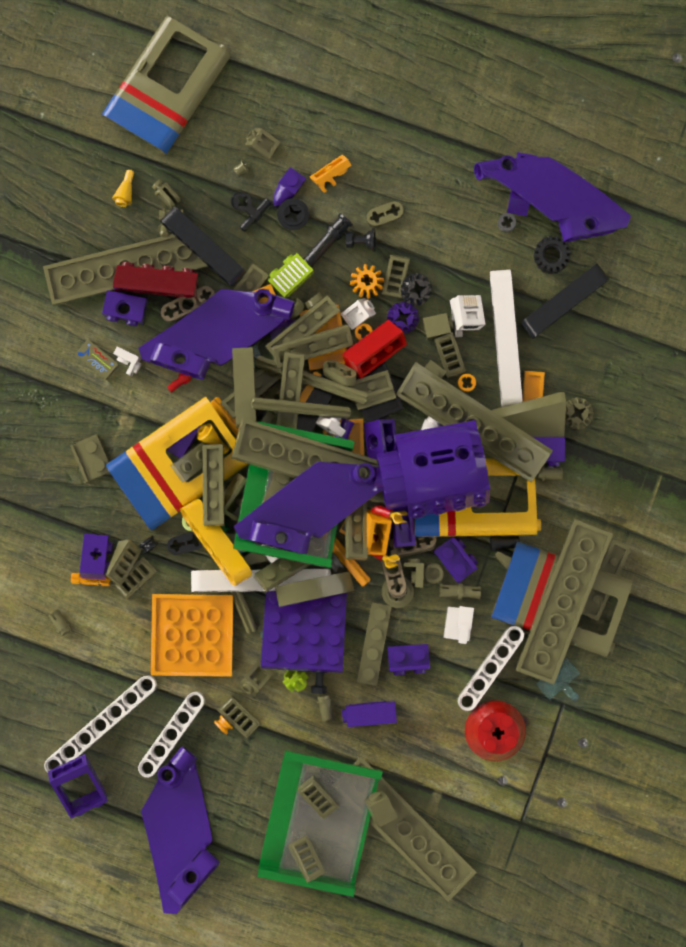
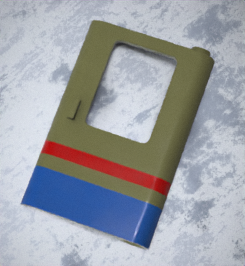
(151, 108)
(527, 583)

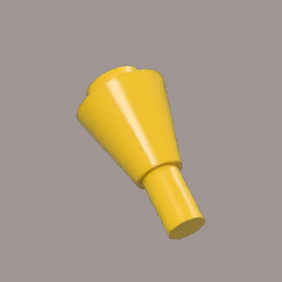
(124, 193)
(208, 435)

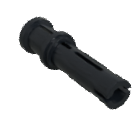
(332, 231)

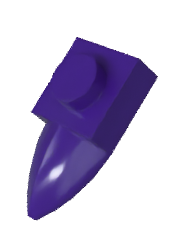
(288, 186)

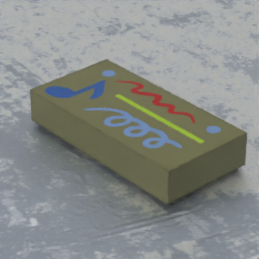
(96, 359)

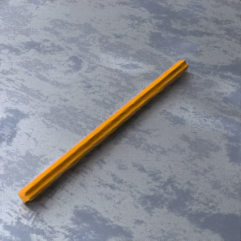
(338, 549)

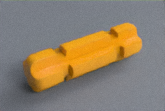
(76, 579)

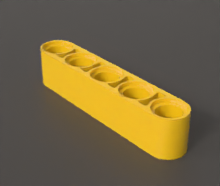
(216, 544)

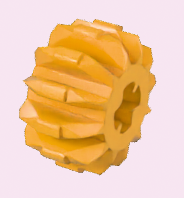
(362, 286)

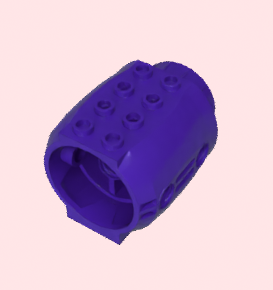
(435, 470)

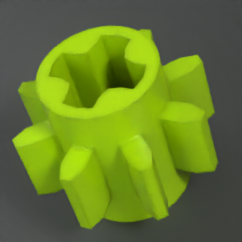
(295, 680)

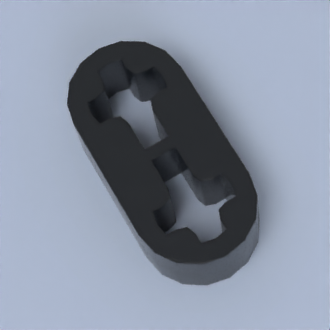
(183, 549)

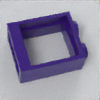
(369, 713)
(70, 771)

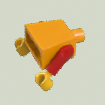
(378, 533)

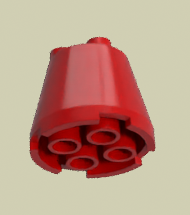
(483, 722)

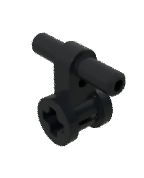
(254, 214)

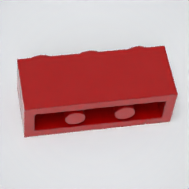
(374, 348)

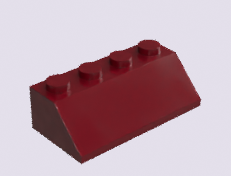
(156, 281)

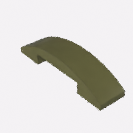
(314, 588)

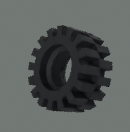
(551, 267)

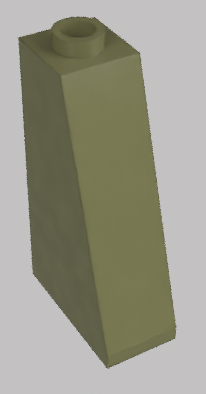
(244, 384)
(538, 416)

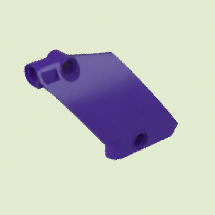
(558, 195)
(214, 328)
(310, 505)
(179, 832)

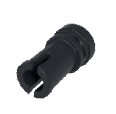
(499, 543)

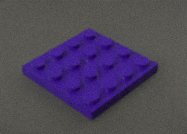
(304, 634)

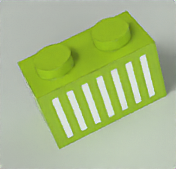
(290, 275)

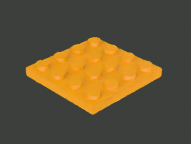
(192, 635)

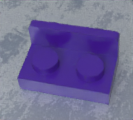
(456, 559)
(408, 658)

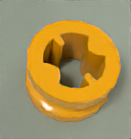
(359, 327)
(473, 382)
(223, 724)

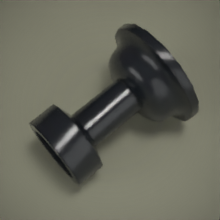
(369, 239)
(319, 688)

